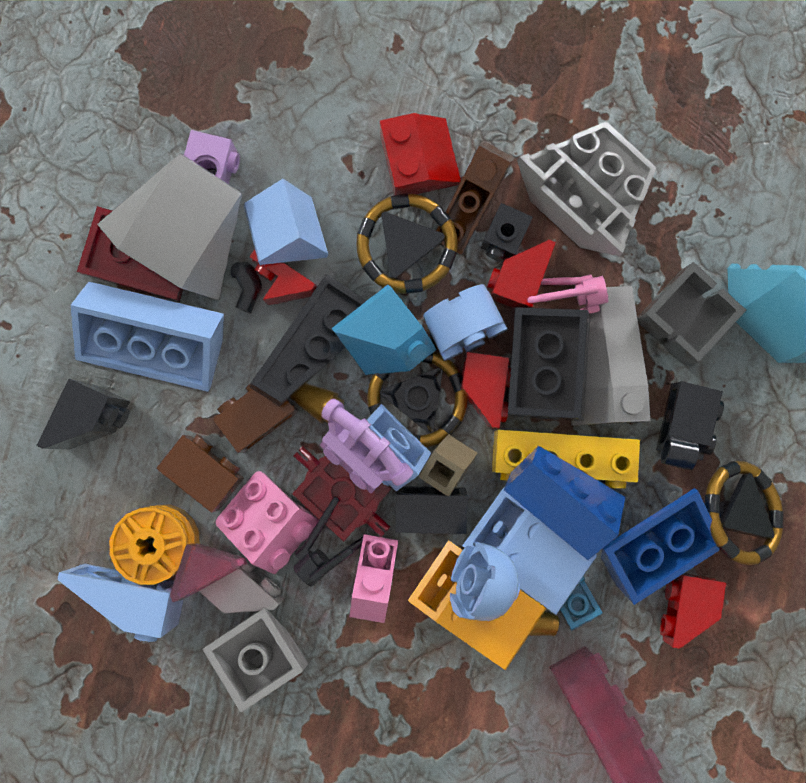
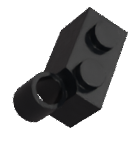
(689, 424)

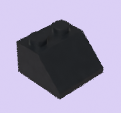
(83, 416)

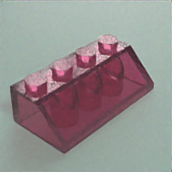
(604, 720)

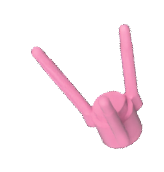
(587, 289)

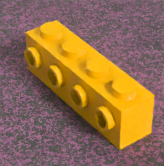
(599, 457)

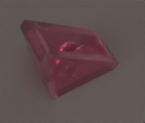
(201, 568)

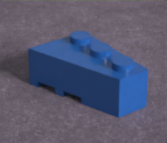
(567, 501)

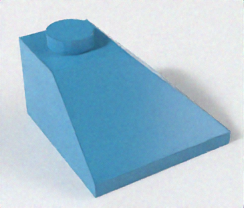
(384, 335)

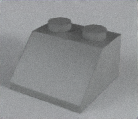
(255, 658)

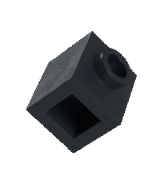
(505, 233)

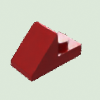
(288, 283)

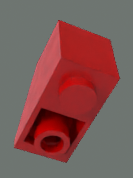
(485, 386)
(692, 608)

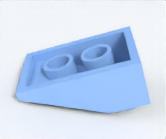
(130, 606)

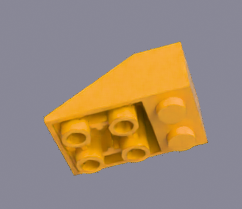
(494, 639)

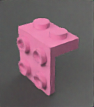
(265, 523)

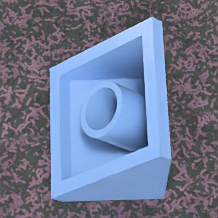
(284, 225)

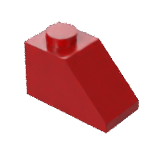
(521, 276)

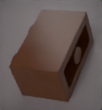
(251, 419)
(201, 472)

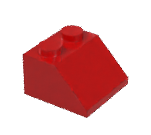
(419, 153)

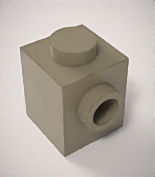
(448, 465)

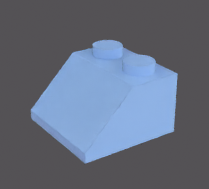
(402, 441)

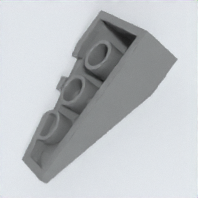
(615, 364)

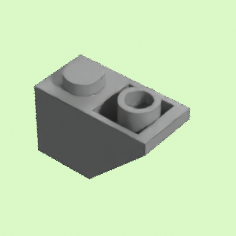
(243, 591)

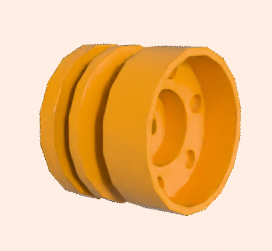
(171, 530)

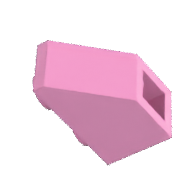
(373, 578)

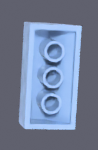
(146, 335)

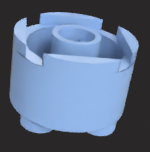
(464, 321)

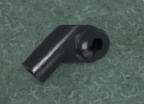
(249, 283)

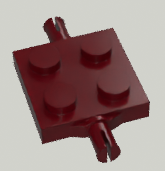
(330, 480)

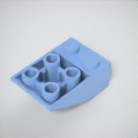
(544, 562)

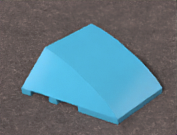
(773, 308)

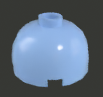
(485, 583)

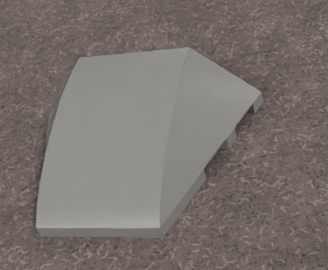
(589, 186)
(179, 226)

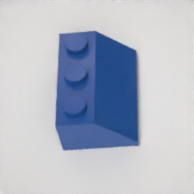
(660, 547)

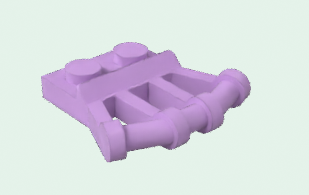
(360, 450)

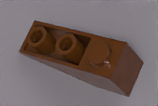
(477, 191)

